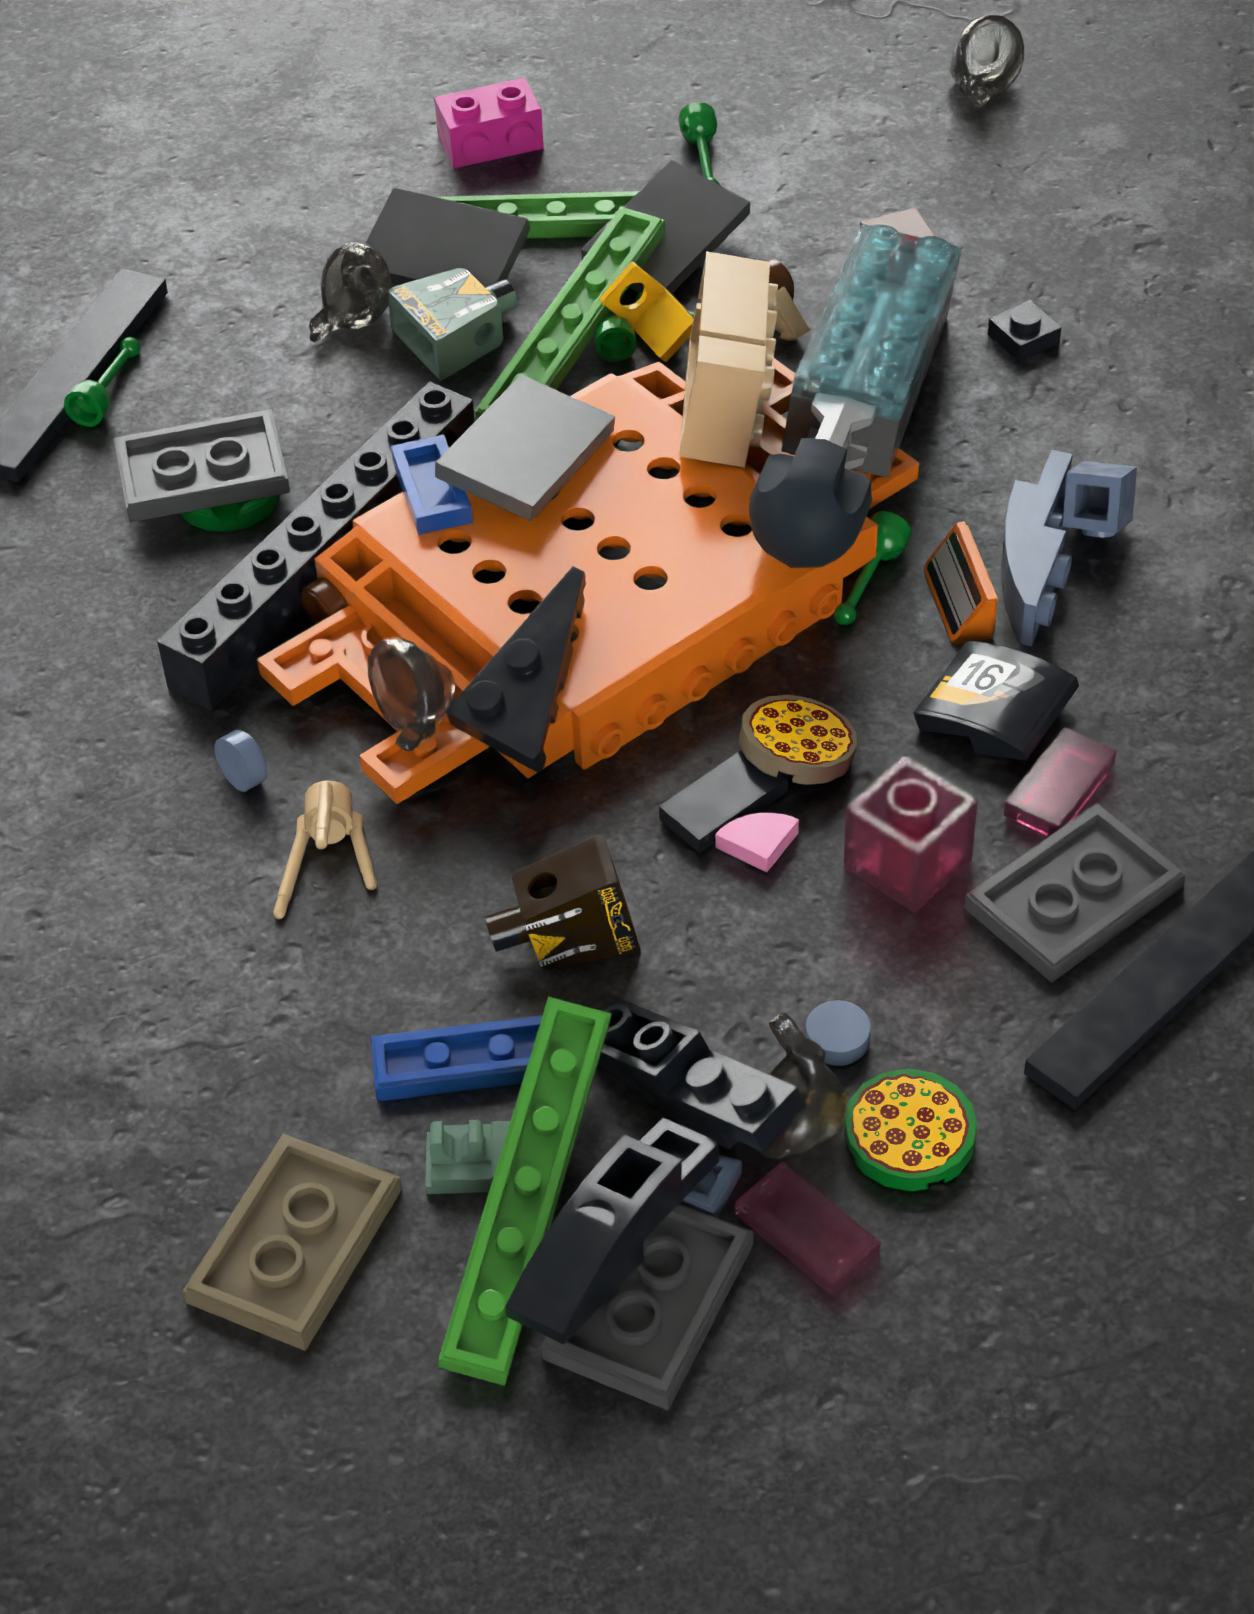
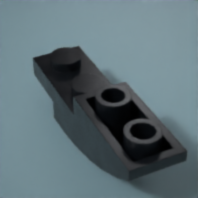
(694, 1084)
(604, 1227)

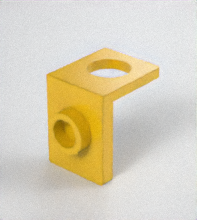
(655, 316)

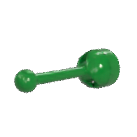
(698, 127)
(614, 338)
(89, 399)
(892, 538)

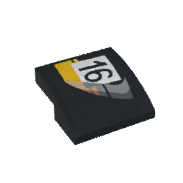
(996, 699)

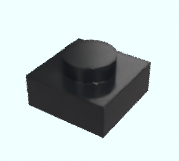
(1024, 330)

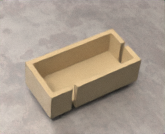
(729, 360)

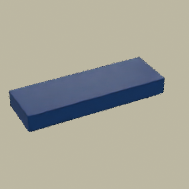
(452, 1058)

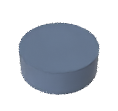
(241, 760)
(840, 1030)

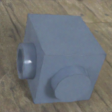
(1099, 498)

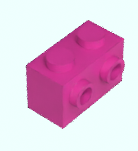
(489, 122)

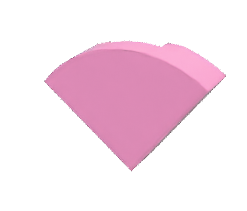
(758, 838)

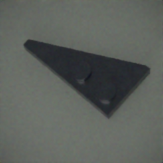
(519, 687)

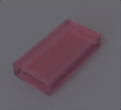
(1060, 782)
(807, 1228)

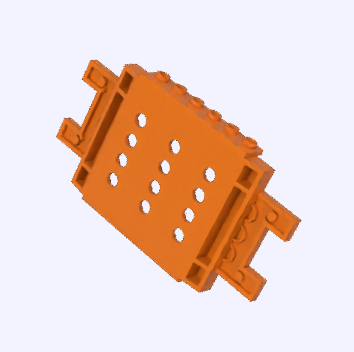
(635, 647)

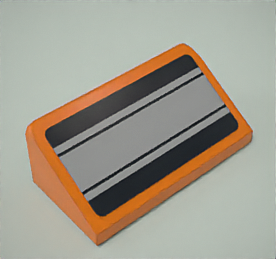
(962, 587)

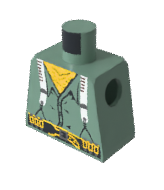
(450, 318)

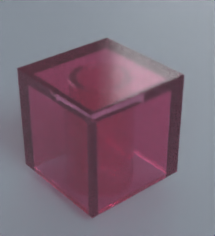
(909, 833)

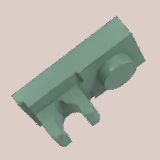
(463, 1156)

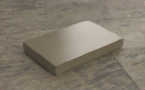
(293, 1241)

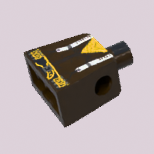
(568, 909)

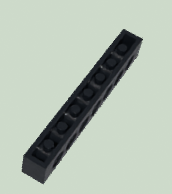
(261, 596)

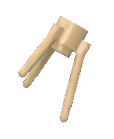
(327, 820)

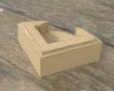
(788, 320)

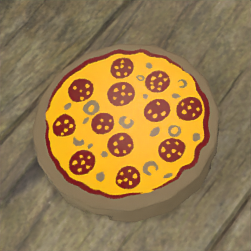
(797, 739)

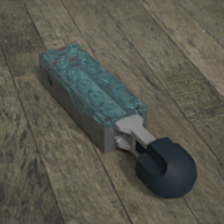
(854, 394)

